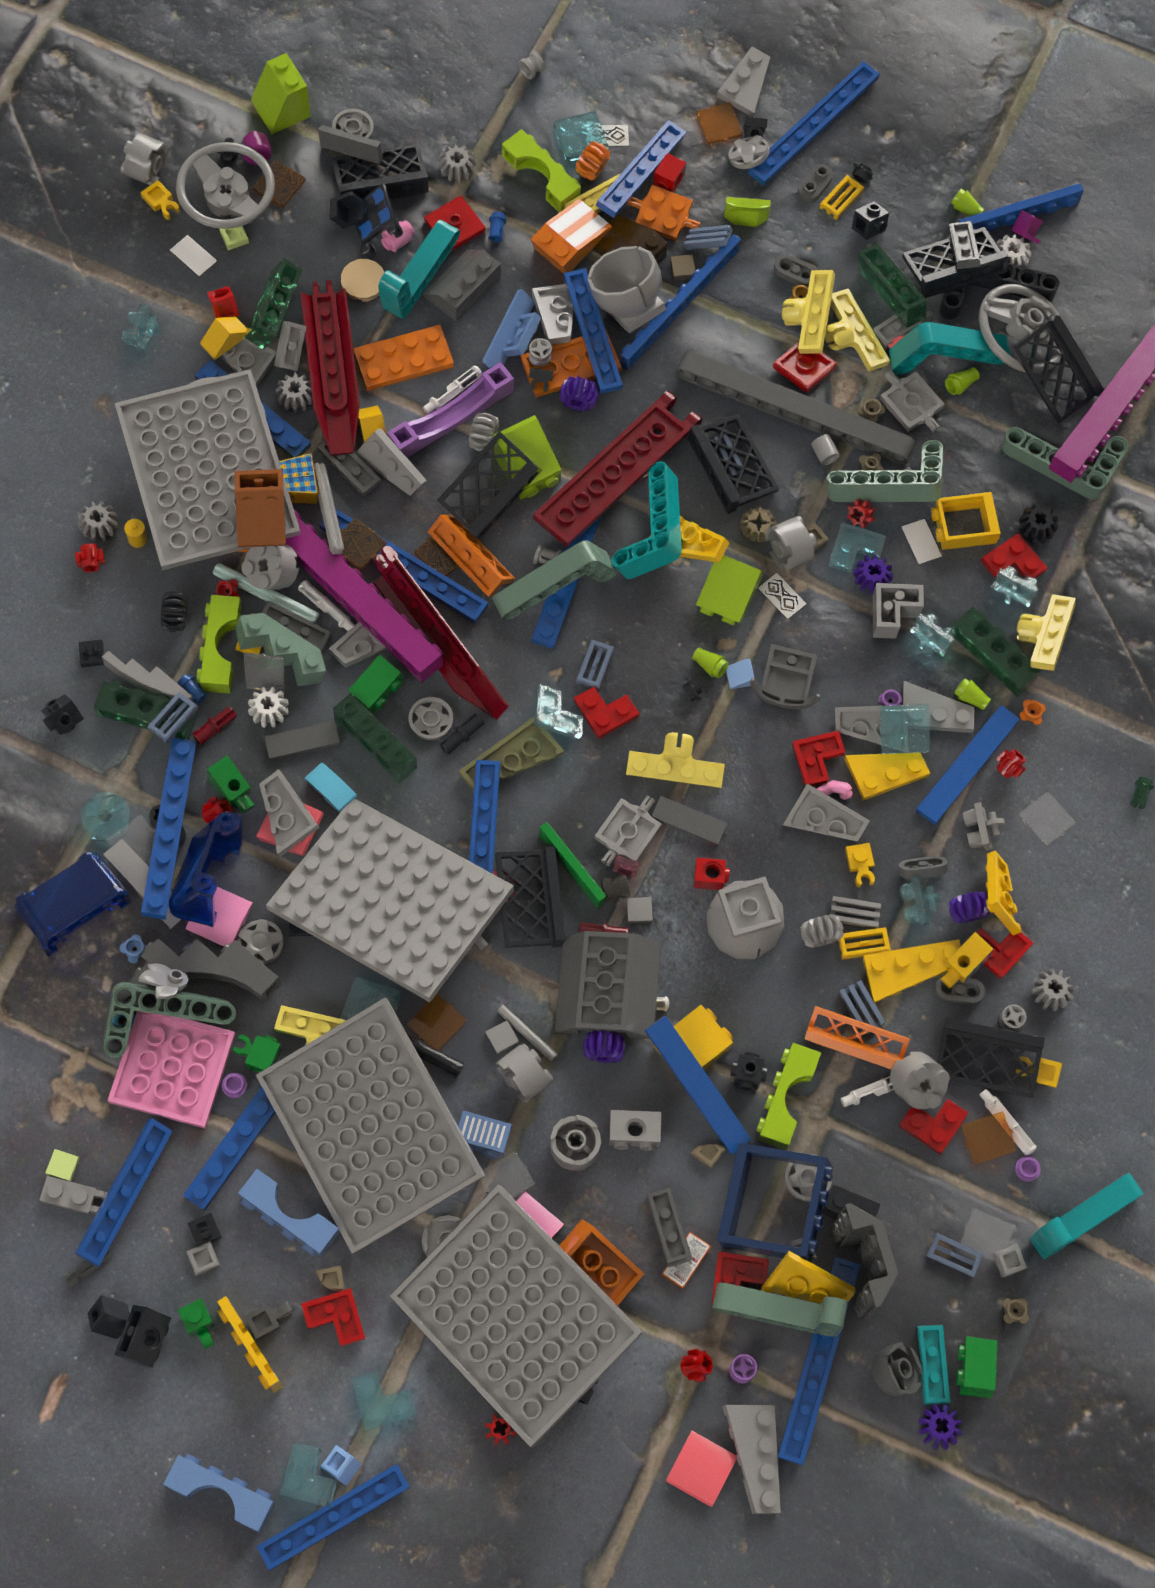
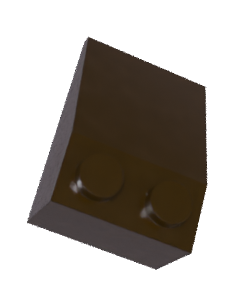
(629, 233)

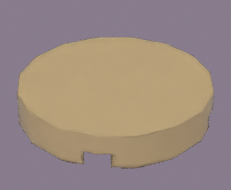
(362, 279)

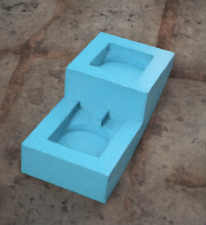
(331, 787)

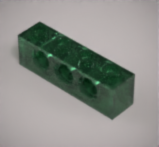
(892, 285)
(273, 303)
(997, 663)
(131, 714)
(375, 738)

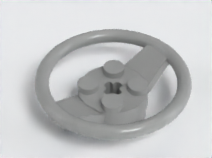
(220, 182)
(1022, 319)

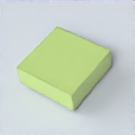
(234, 237)
(62, 1165)

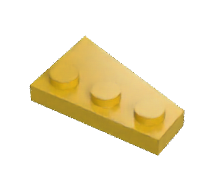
(884, 772)
(998, 890)
(806, 1281)

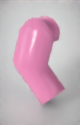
(833, 786)

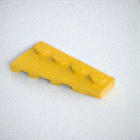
(701, 543)
(902, 968)
(253, 1355)

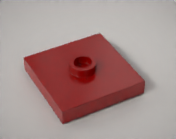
(460, 216)
(804, 369)

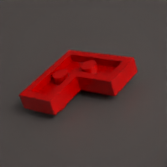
(1014, 553)
(602, 717)
(811, 753)
(1006, 953)
(934, 1131)
(739, 1269)
(338, 1309)

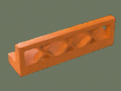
(470, 554)
(853, 1047)

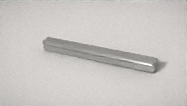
(328, 509)

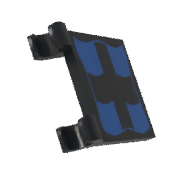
(378, 217)

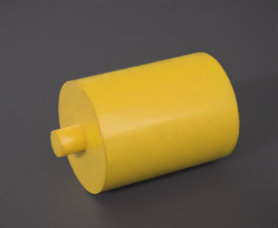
(136, 533)

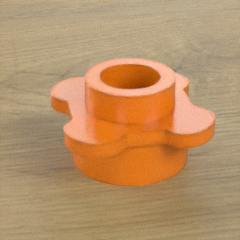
(1035, 706)

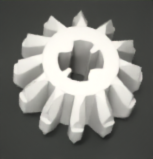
(1017, 250)
(268, 715)

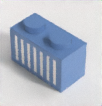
(485, 1134)

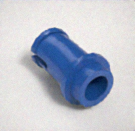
(497, 222)
(188, 684)

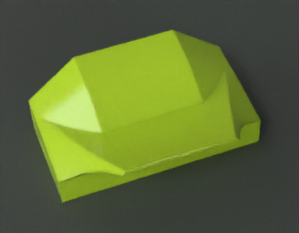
(746, 211)

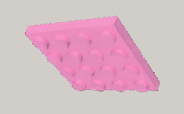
(172, 1068)

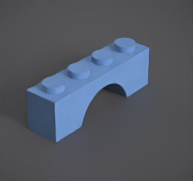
(314, 1233)
(189, 1478)

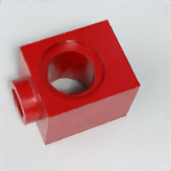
(669, 173)
(223, 303)
(702, 881)

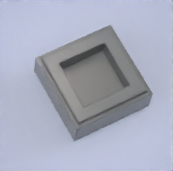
(639, 910)
(502, 1037)
(203, 1259)
(1009, 1260)

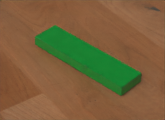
(572, 865)

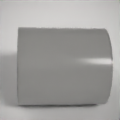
(825, 449)

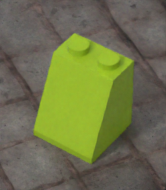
(281, 95)
(533, 443)
(729, 589)

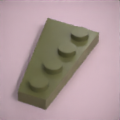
(517, 752)

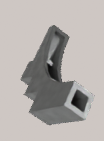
(233, 966)

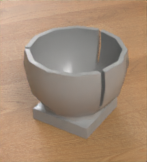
(627, 286)
(745, 919)

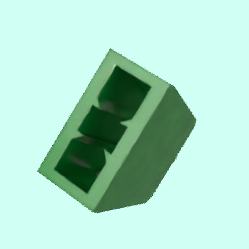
(225, 776)

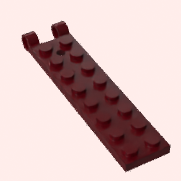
(614, 471)

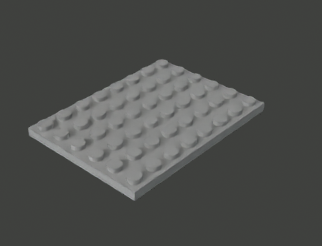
(185, 460)
(390, 899)
(370, 1125)
(516, 1315)

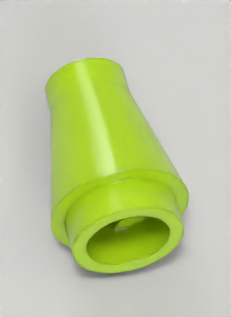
(966, 203)
(960, 381)
(712, 663)
(972, 694)

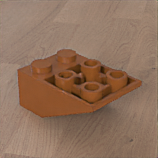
(260, 508)

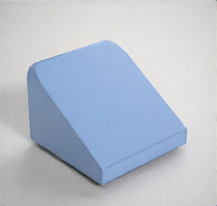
(740, 674)
(341, 1465)

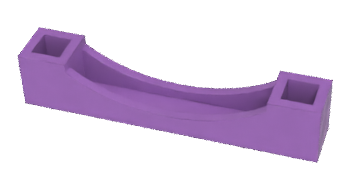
(487, 390)

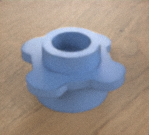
(134, 941)

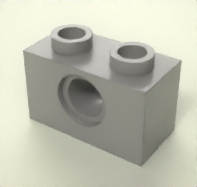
(647, 1121)

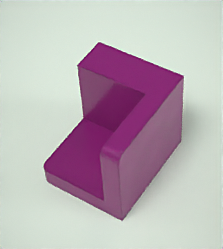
(1027, 226)

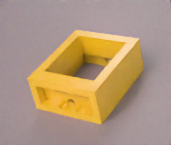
(966, 502)

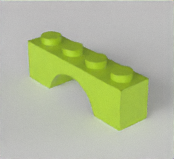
(524, 153)
(222, 616)
(779, 1124)

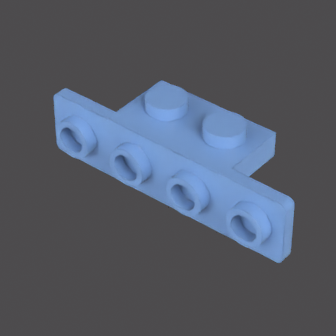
(514, 331)

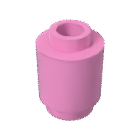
(392, 243)

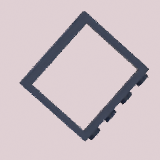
(735, 1195)

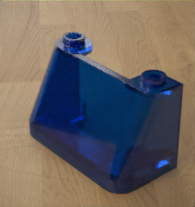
(194, 888)
(70, 900)

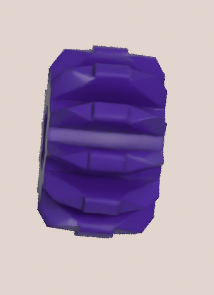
(579, 394)
(867, 568)
(969, 907)
(604, 1046)
(930, 1427)

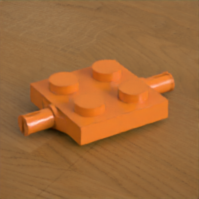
(664, 212)

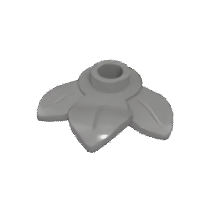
(166, 980)

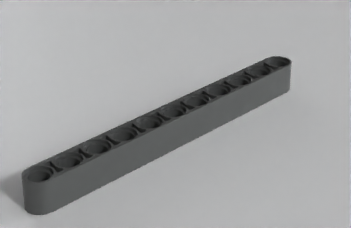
(795, 407)

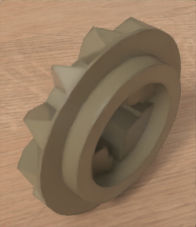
(750, 529)

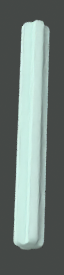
(266, 594)

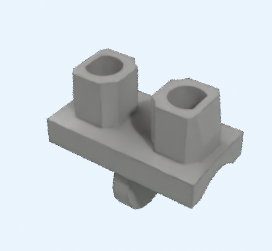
(978, 817)

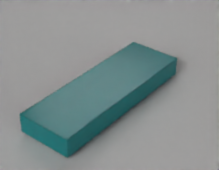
(933, 1364)

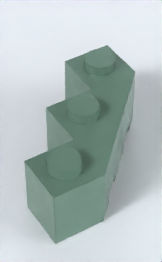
(278, 641)

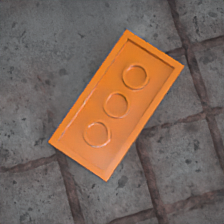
(403, 357)
(566, 361)

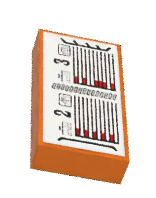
(682, 1273)

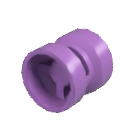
(743, 1364)

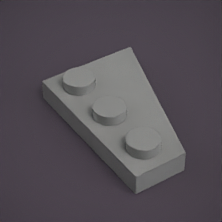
(944, 712)
(826, 816)

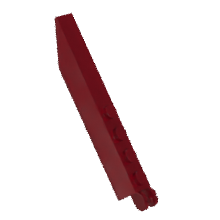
(332, 367)
(458, 666)

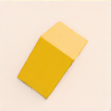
(222, 336)
(370, 420)

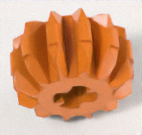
(592, 161)

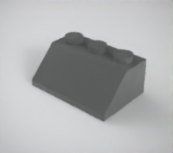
(464, 283)

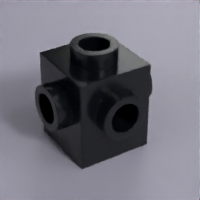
(870, 220)
(61, 715)
(745, 1079)

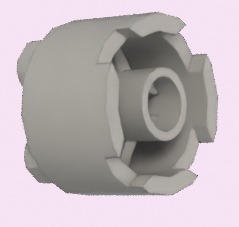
(144, 158)
(791, 543)
(270, 567)
(523, 1073)
(919, 1080)
(570, 1129)

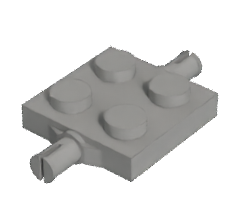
(911, 401)
(628, 830)

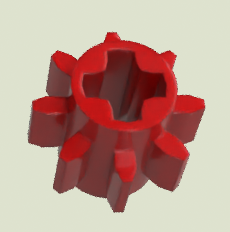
(865, 508)
(89, 558)
(1011, 763)
(214, 807)
(696, 1365)
(497, 1436)

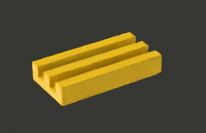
(832, 209)
(861, 934)

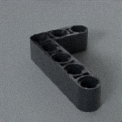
(1015, 274)

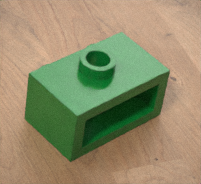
(377, 684)
(978, 1367)

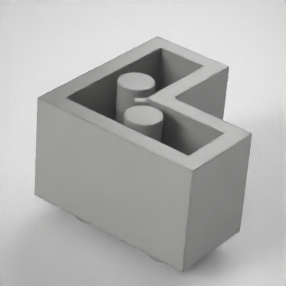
(893, 602)

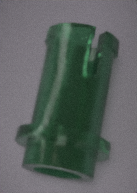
(1142, 791)

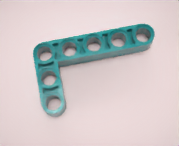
(401, 292)
(944, 341)
(665, 539)
(1086, 1216)

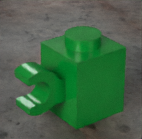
(261, 1054)
(198, 1321)

